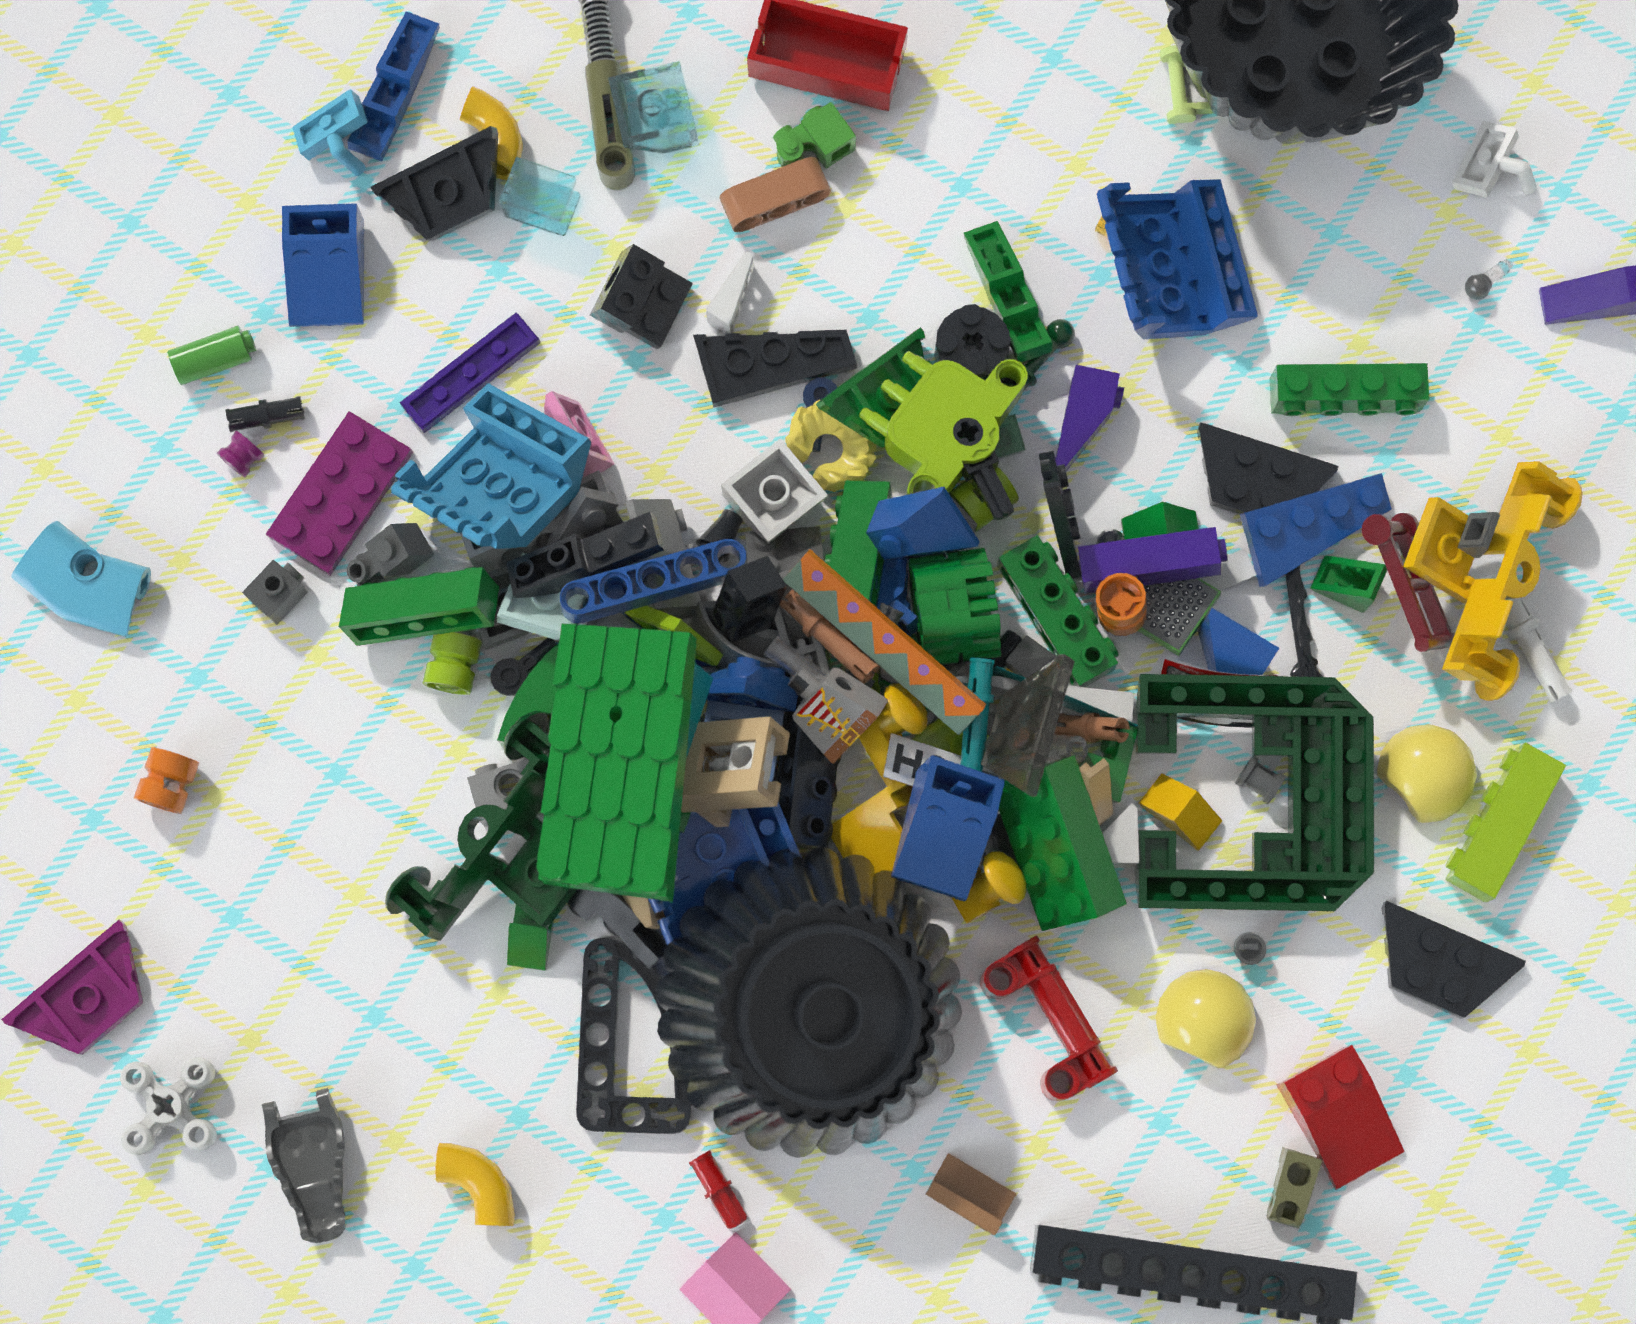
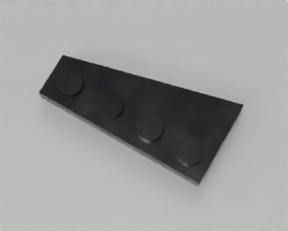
(759, 364)

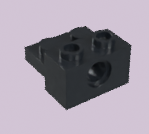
(641, 297)

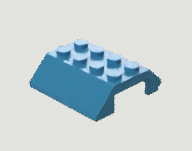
(502, 476)

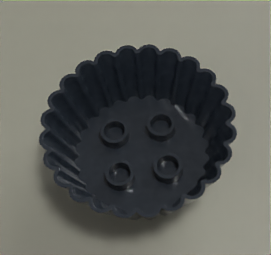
(1311, 63)
(808, 1002)

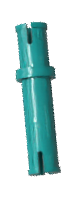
(976, 732)

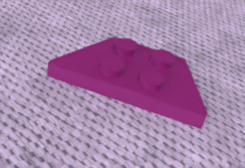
(84, 996)

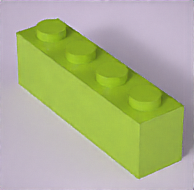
(1504, 822)

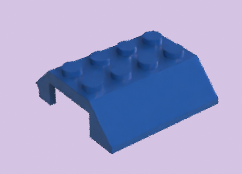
(1177, 259)
(715, 853)

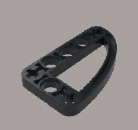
(606, 1053)

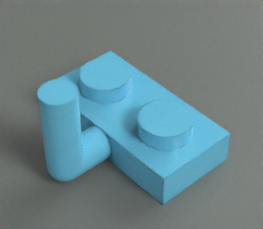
(329, 126)

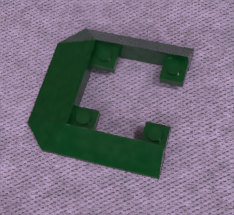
(1328, 792)

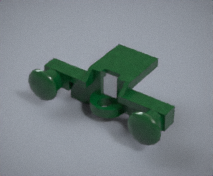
(438, 908)

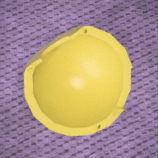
(1429, 771)
(1206, 1017)

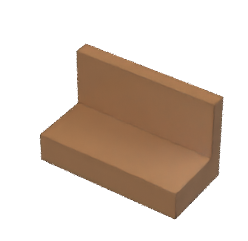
(970, 1194)

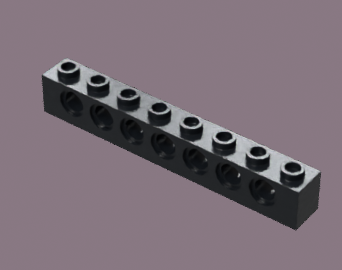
(1335, 1285)

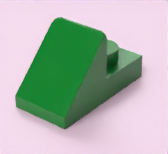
(1118, 757)
(528, 942)

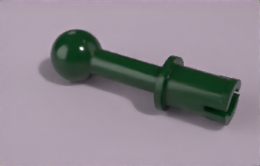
(1062, 335)

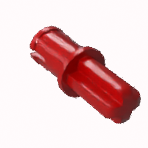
(718, 1190)

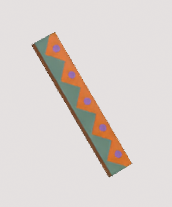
(884, 642)

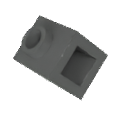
(276, 590)

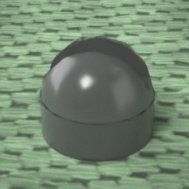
(1250, 956)

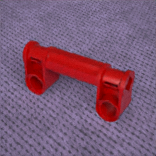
(1086, 1061)

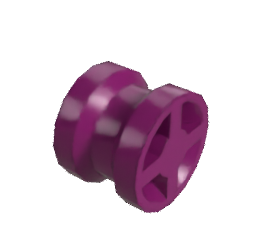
(240, 454)

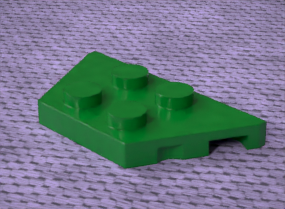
(865, 389)

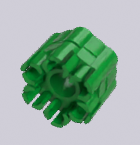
(955, 605)

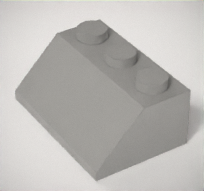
(670, 525)

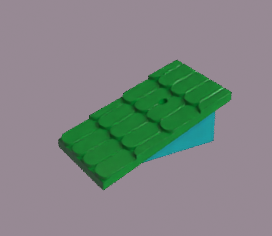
(619, 758)

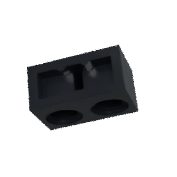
(749, 599)

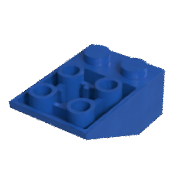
(323, 264)
(947, 827)

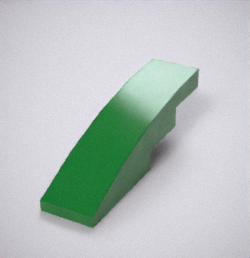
(1008, 291)

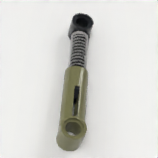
(600, 95)

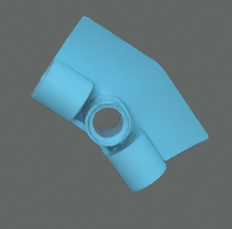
(55, 576)

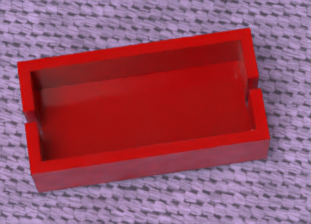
(827, 52)

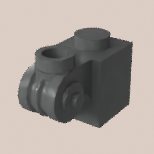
(392, 552)

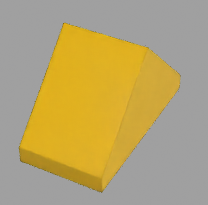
(1181, 810)

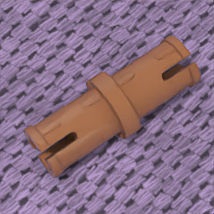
(1093, 727)

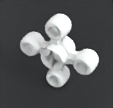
(155, 1118)

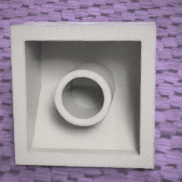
(772, 491)

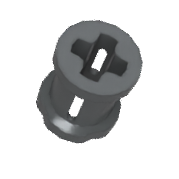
(1260, 779)

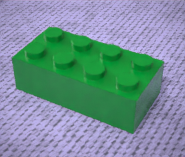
(1061, 848)

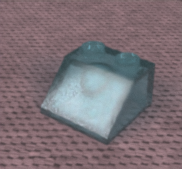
(654, 109)

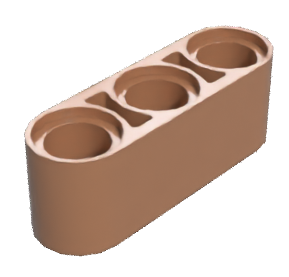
(775, 194)

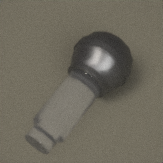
(1479, 285)

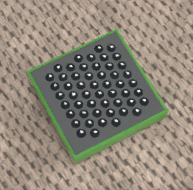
(1177, 611)

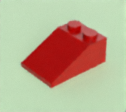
(1342, 1116)

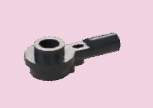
(511, 673)

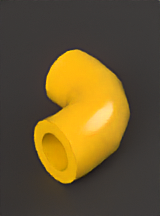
(483, 111)
(481, 1179)

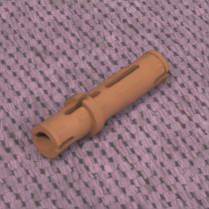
(830, 637)

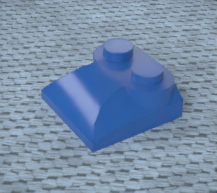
(753, 686)

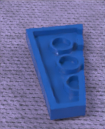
(1304, 526)

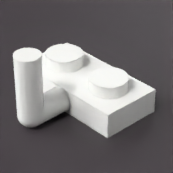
(1488, 158)

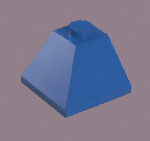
(919, 526)
(1233, 647)

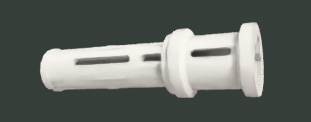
(1524, 629)

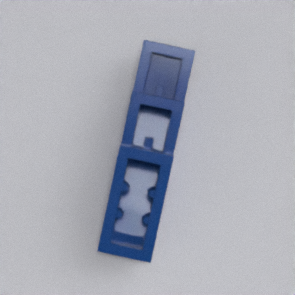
(394, 85)

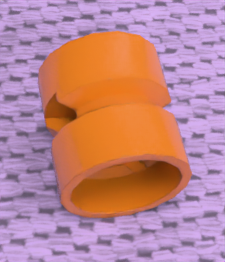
(1121, 604)
(171, 767)

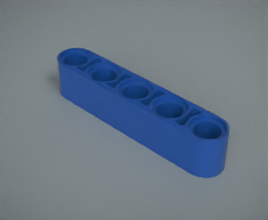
(637, 593)

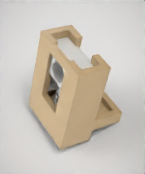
(732, 767)

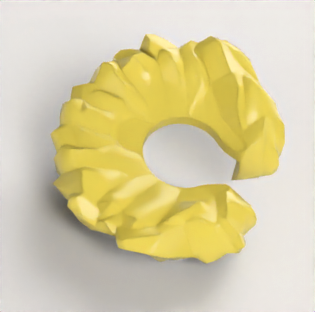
(857, 450)

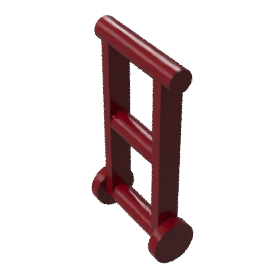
(1402, 528)

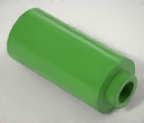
(211, 354)

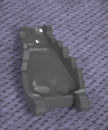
(308, 1162)

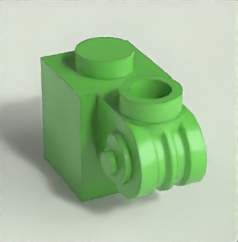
(821, 132)

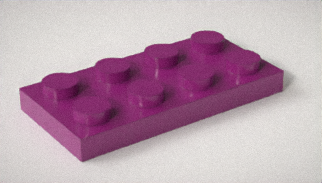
(339, 493)

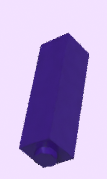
(1154, 558)

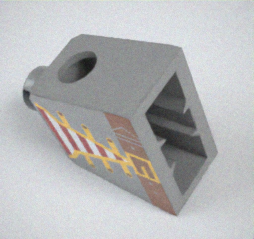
(834, 709)

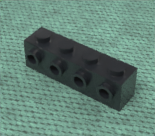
(806, 787)

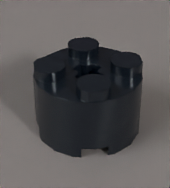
(973, 327)

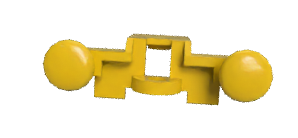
(1532, 501)
(876, 833)

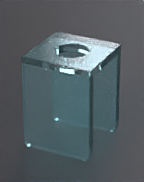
(540, 196)

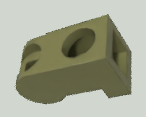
(1292, 1187)

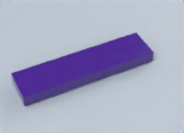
(470, 372)

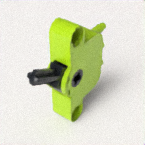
(937, 412)

